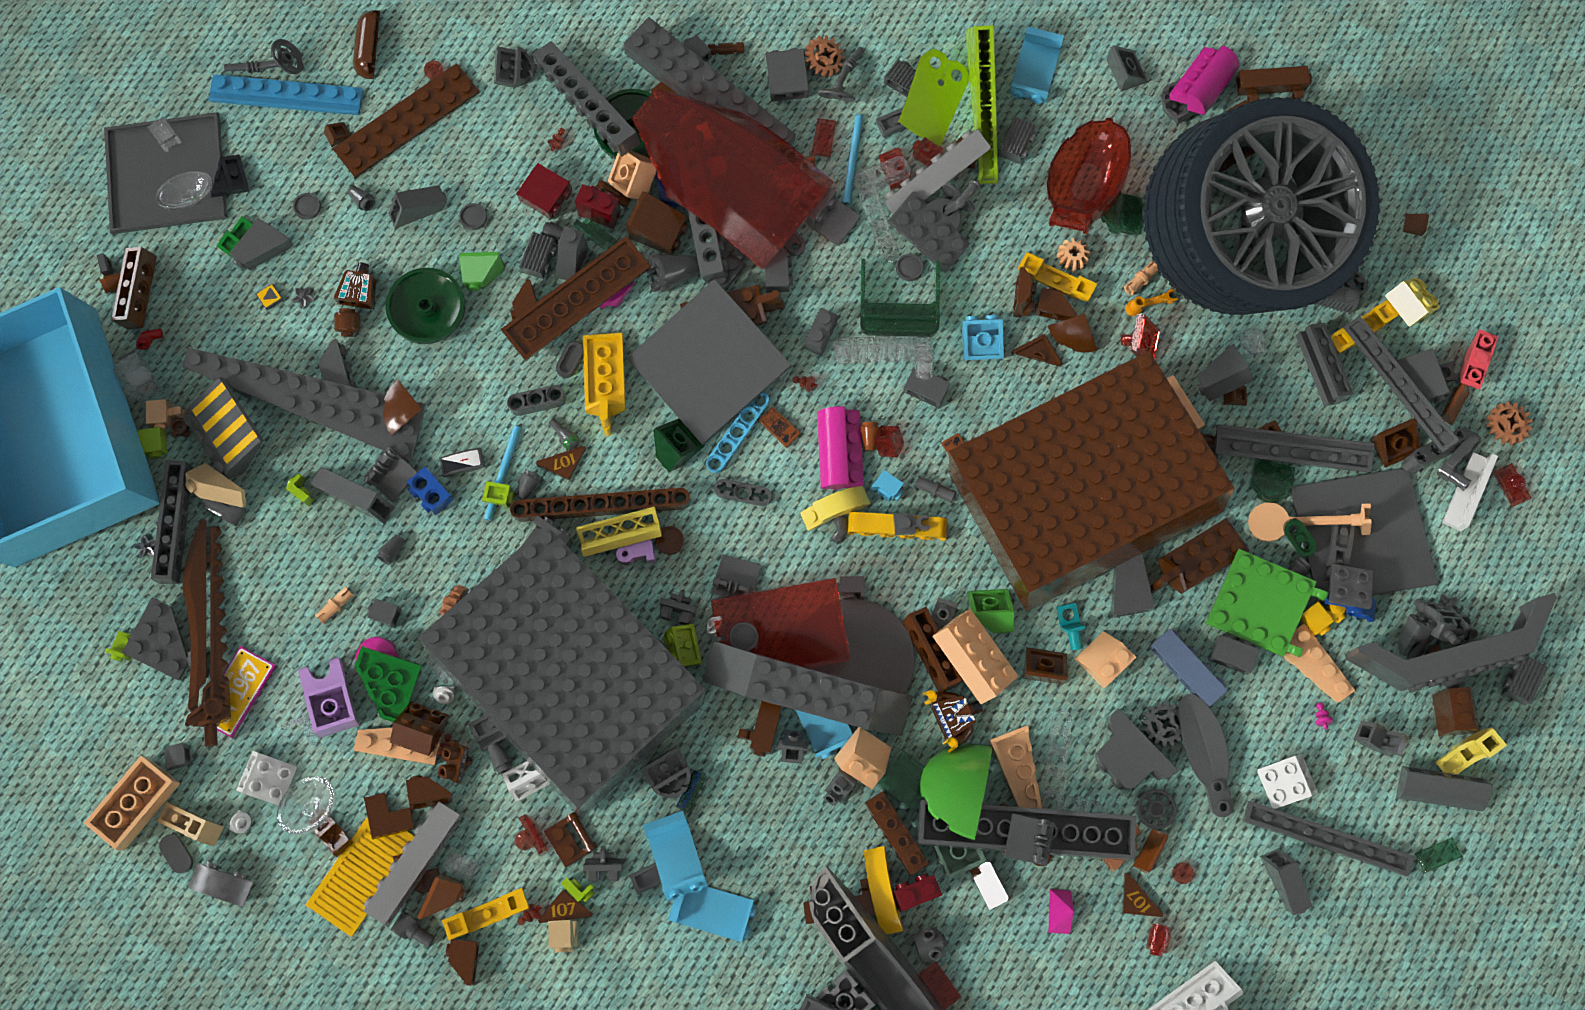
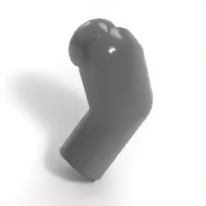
(842, 529)

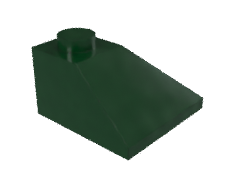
(675, 444)

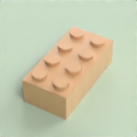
(975, 656)
(132, 803)

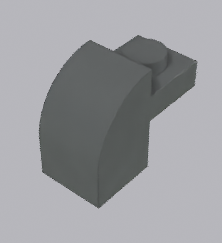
(1380, 739)

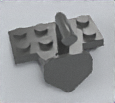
(930, 228)

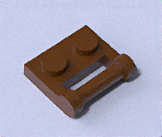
(565, 844)

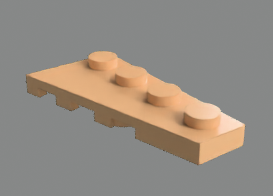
(1318, 665)
(378, 743)
(1016, 763)

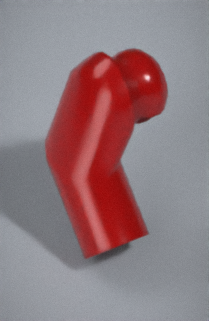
(147, 337)

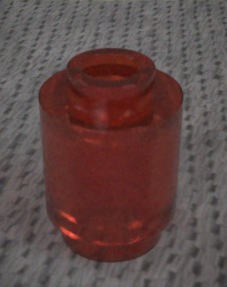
(1158, 940)

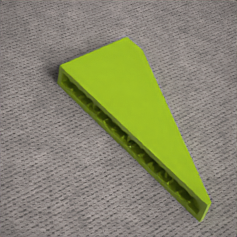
(983, 96)

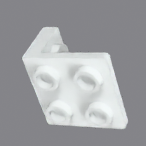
(266, 778)
(1287, 781)

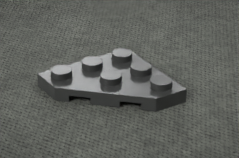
(158, 640)

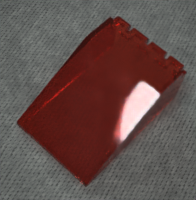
(792, 622)

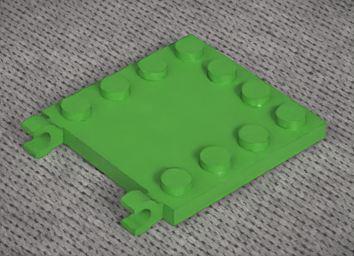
(1262, 603)

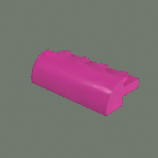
(1205, 79)
(840, 448)

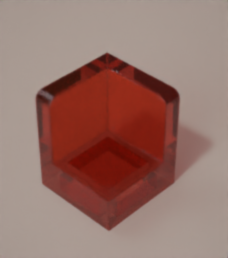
(889, 441)

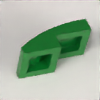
(231, 238)

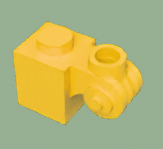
(1319, 619)

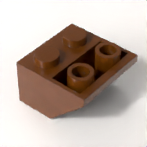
(418, 728)

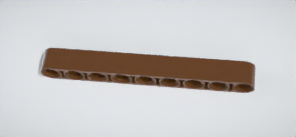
(591, 500)

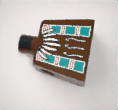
(357, 288)

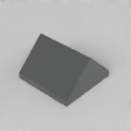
(1125, 68)

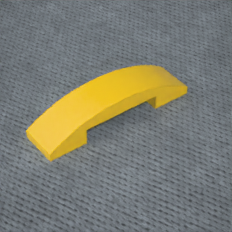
(1074, 287)
(1375, 319)
(881, 890)
(485, 914)

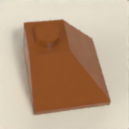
(442, 894)

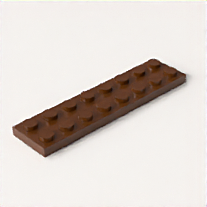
(405, 120)
(575, 298)

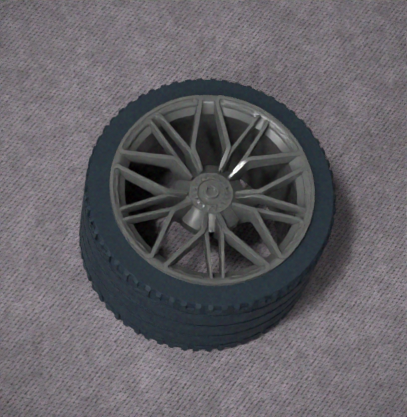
(1332, 191)

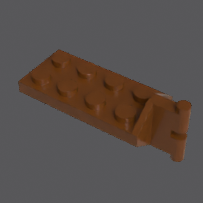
(755, 303)
(1199, 558)

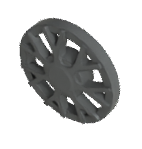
(1156, 809)

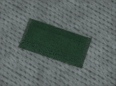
(1438, 855)

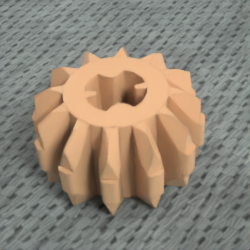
(1074, 261)

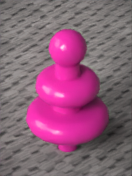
(1323, 716)

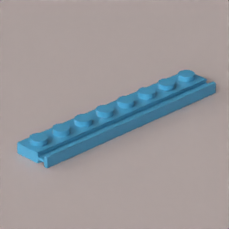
(286, 94)

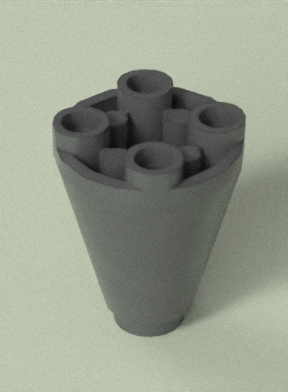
(671, 270)

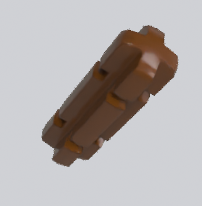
(726, 48)
(604, 187)

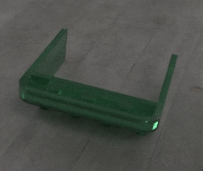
(900, 318)

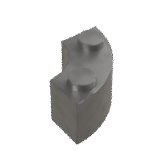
(220, 884)

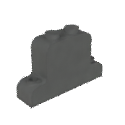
(1130, 755)

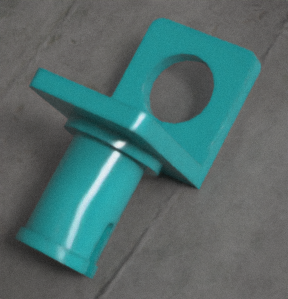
(1071, 626)

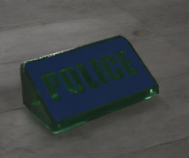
(690, 795)

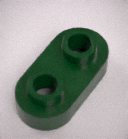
(1299, 536)

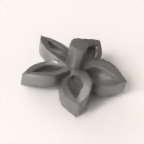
(303, 297)
(146, 546)
(1451, 602)

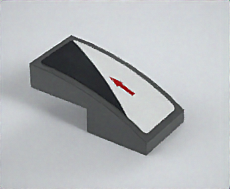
(462, 461)

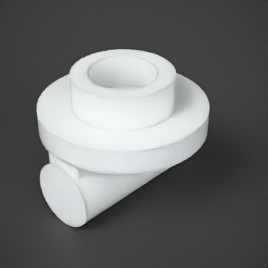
(711, 626)
(444, 694)
(240, 822)

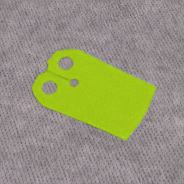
(929, 105)

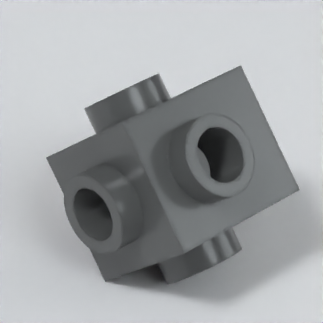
(793, 746)
(930, 944)

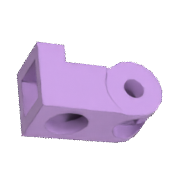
(635, 552)

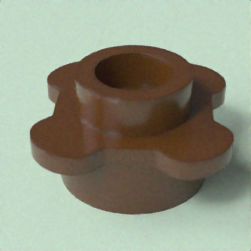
(175, 425)

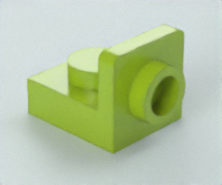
(302, 493)
(498, 494)
(118, 646)
(574, 887)

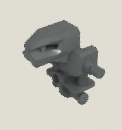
(1430, 623)

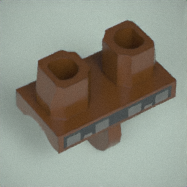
(457, 759)

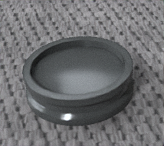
(306, 206)
(473, 216)
(909, 267)
(744, 636)

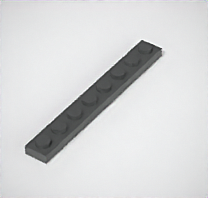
(1401, 384)
(1328, 838)

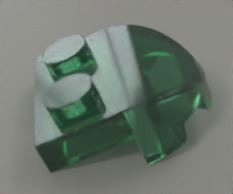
(1125, 215)
(1271, 480)

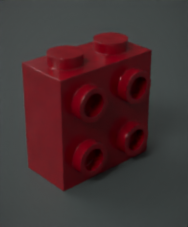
(544, 191)
(598, 206)
(921, 891)

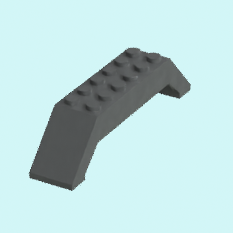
(1459, 660)
(807, 689)

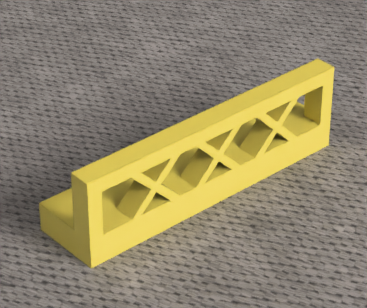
(619, 538)

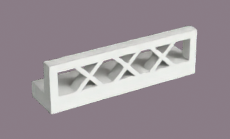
(1465, 502)
(525, 782)

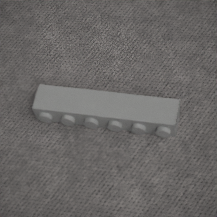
(941, 170)
(412, 864)

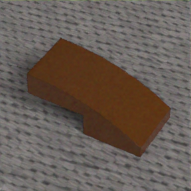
(333, 836)

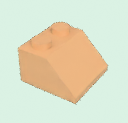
(632, 174)
(1105, 658)
(864, 757)

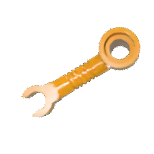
(1136, 305)

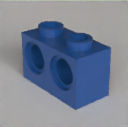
(432, 489)

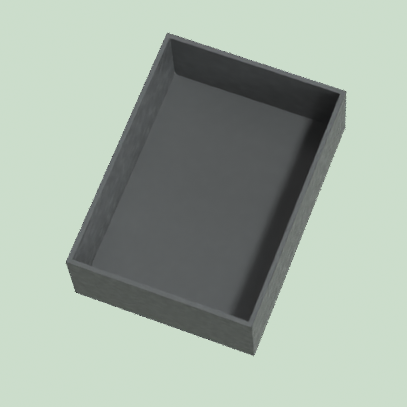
(563, 670)

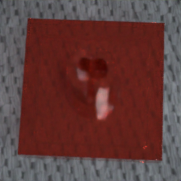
(1143, 338)

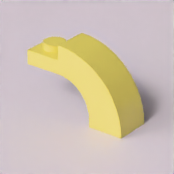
(835, 505)
(1468, 751)

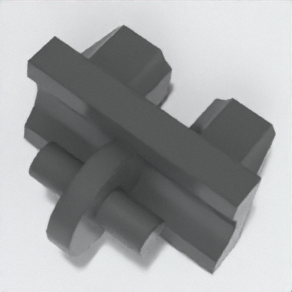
(668, 606)
(839, 787)
(603, 862)

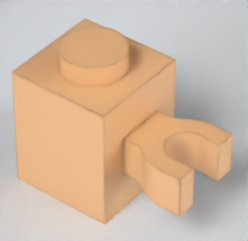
(160, 413)

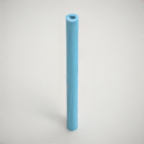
(852, 159)
(504, 467)

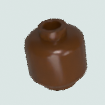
(347, 322)

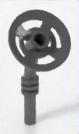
(281, 61)
(836, 91)

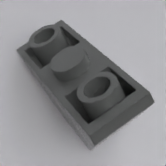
(334, 367)

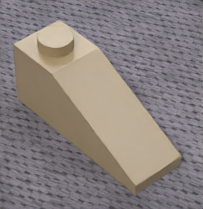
(214, 486)
(190, 824)

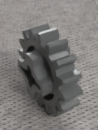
(1157, 719)

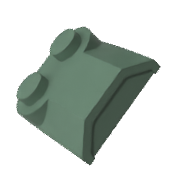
(958, 860)

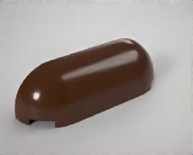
(366, 44)

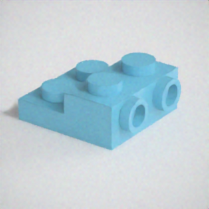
(982, 338)

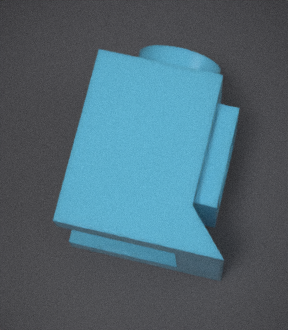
(888, 486)

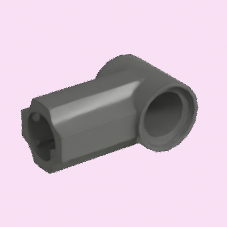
(227, 512)

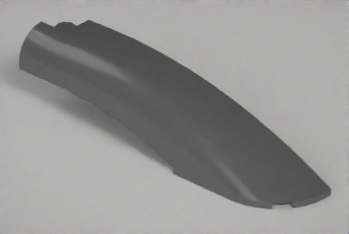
(866, 947)

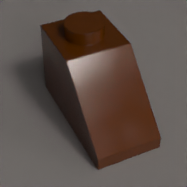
(523, 300)
(1053, 305)
(425, 793)
(463, 958)

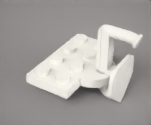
(1205, 991)

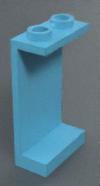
(1036, 65)
(824, 733)
(675, 856)
(715, 913)

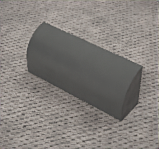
(1444, 788)

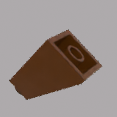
(656, 224)
(1455, 712)

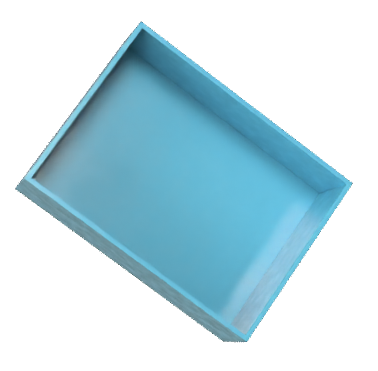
(64, 430)

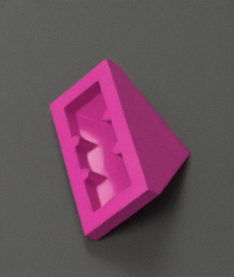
(1060, 911)

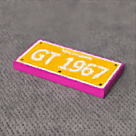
(247, 678)

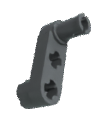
(1423, 456)
(1449, 469)

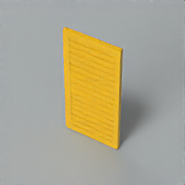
(355, 878)

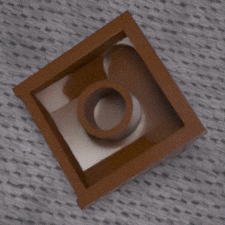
(1023, 294)

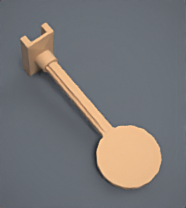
(1268, 519)

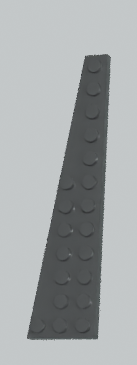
(331, 404)

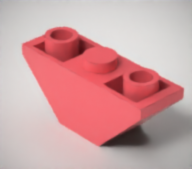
(1477, 359)

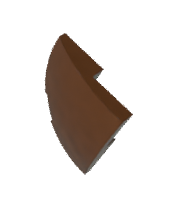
(1074, 334)
(399, 407)

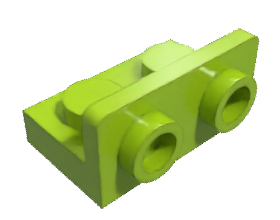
(683, 644)

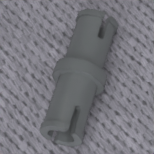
(935, 489)

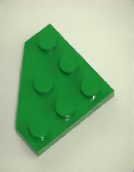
(387, 680)

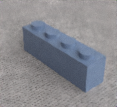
(1188, 668)

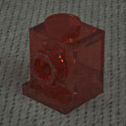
(926, 156)

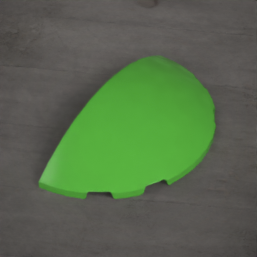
(956, 786)

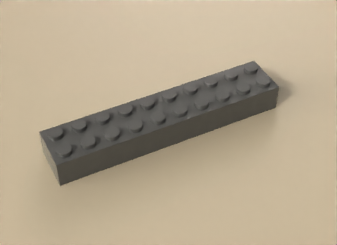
(693, 77)
(1073, 833)

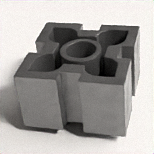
(846, 985)

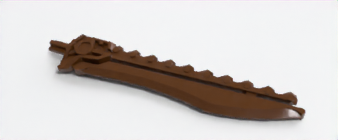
(215, 700)

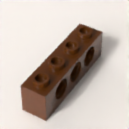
(134, 288)
(921, 629)
(896, 833)

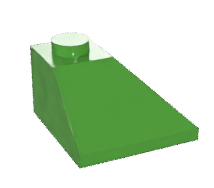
(480, 269)
(993, 609)

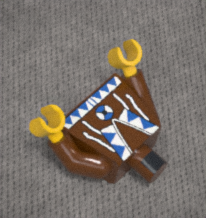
(953, 716)

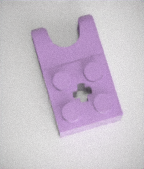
(328, 693)

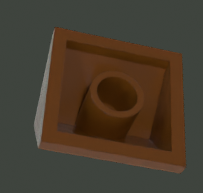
(1397, 442)
(1045, 666)

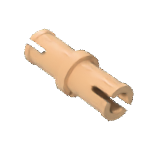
(1141, 278)
(334, 605)

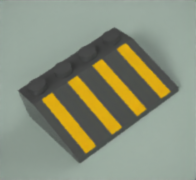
(223, 429)

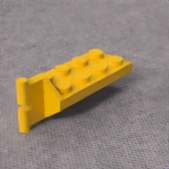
(604, 377)

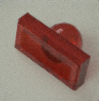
(1512, 485)
(529, 837)

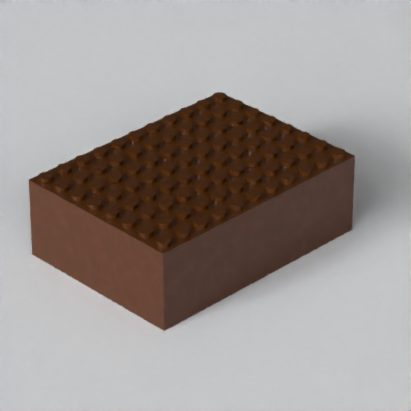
(1089, 480)

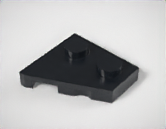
(229, 177)

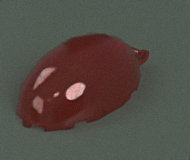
(1088, 174)

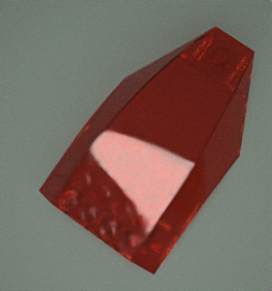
(730, 171)

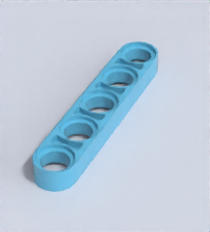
(734, 441)

